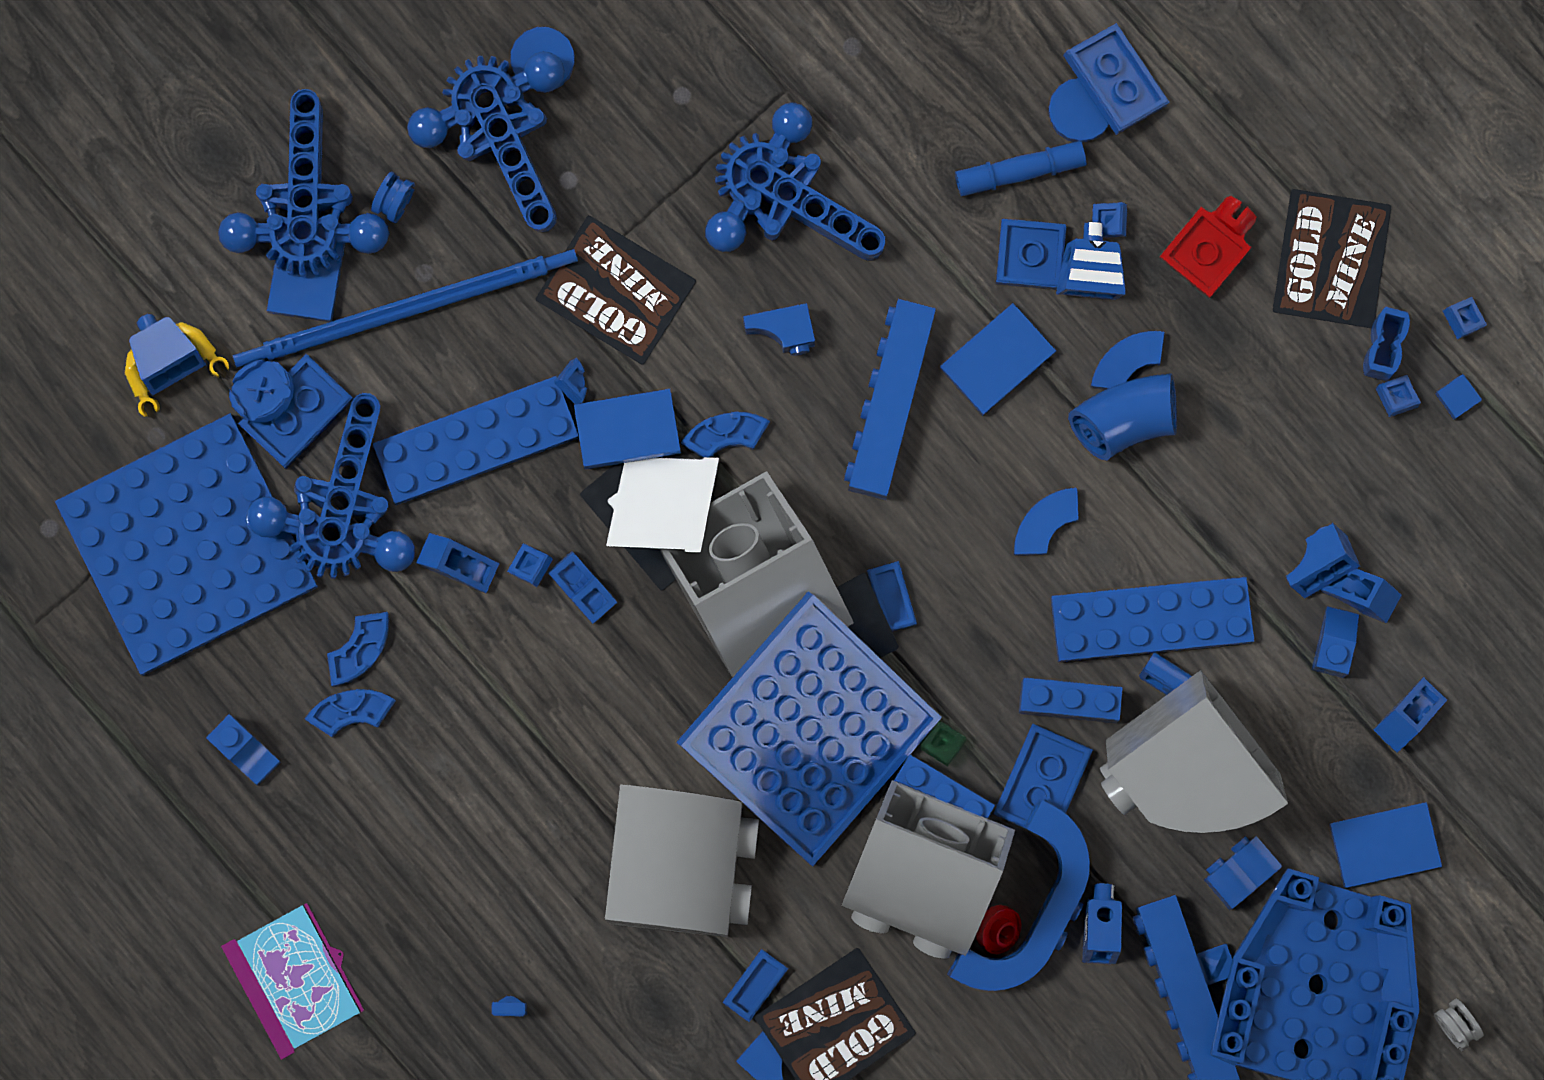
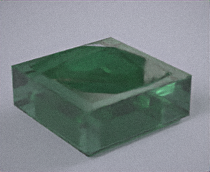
(943, 743)

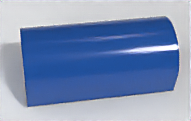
(1163, 674)

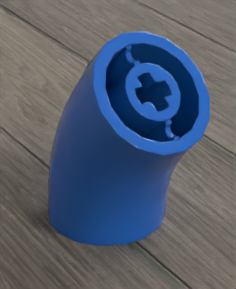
(1126, 415)

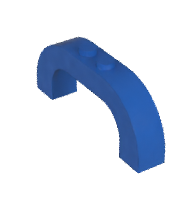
(1049, 925)

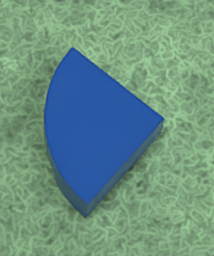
(572, 381)

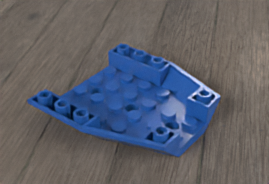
(1369, 995)

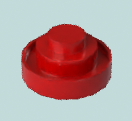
(999, 929)

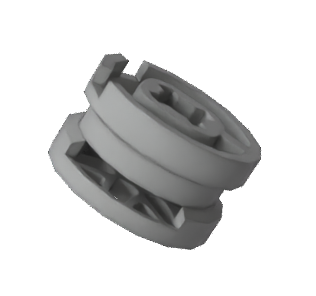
(1458, 1024)

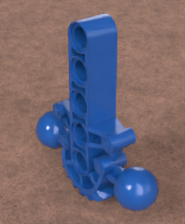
(542, 73)
(790, 125)
(366, 232)
(391, 550)

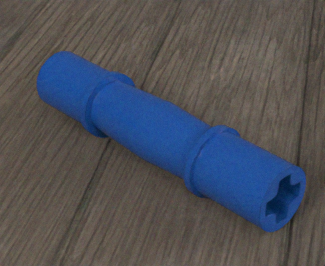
(1020, 168)

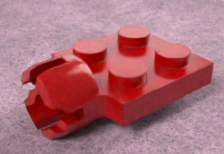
(1211, 245)

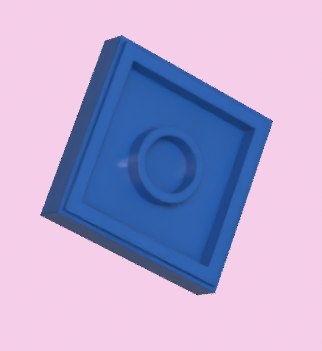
(1030, 253)

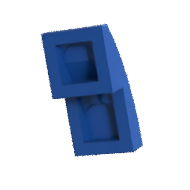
(582, 587)

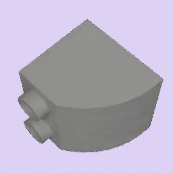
(751, 570)
(1191, 764)
(679, 862)
(928, 871)

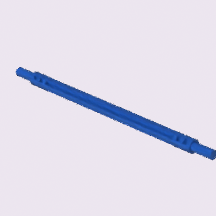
(405, 308)

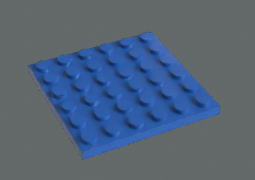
(177, 548)
(809, 729)

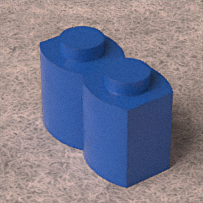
(1386, 337)
(1242, 872)

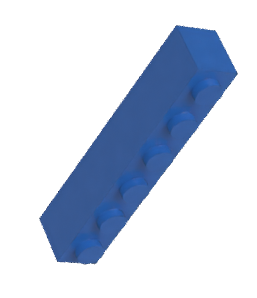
(891, 399)
(1183, 986)

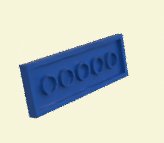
(475, 440)
(1152, 619)

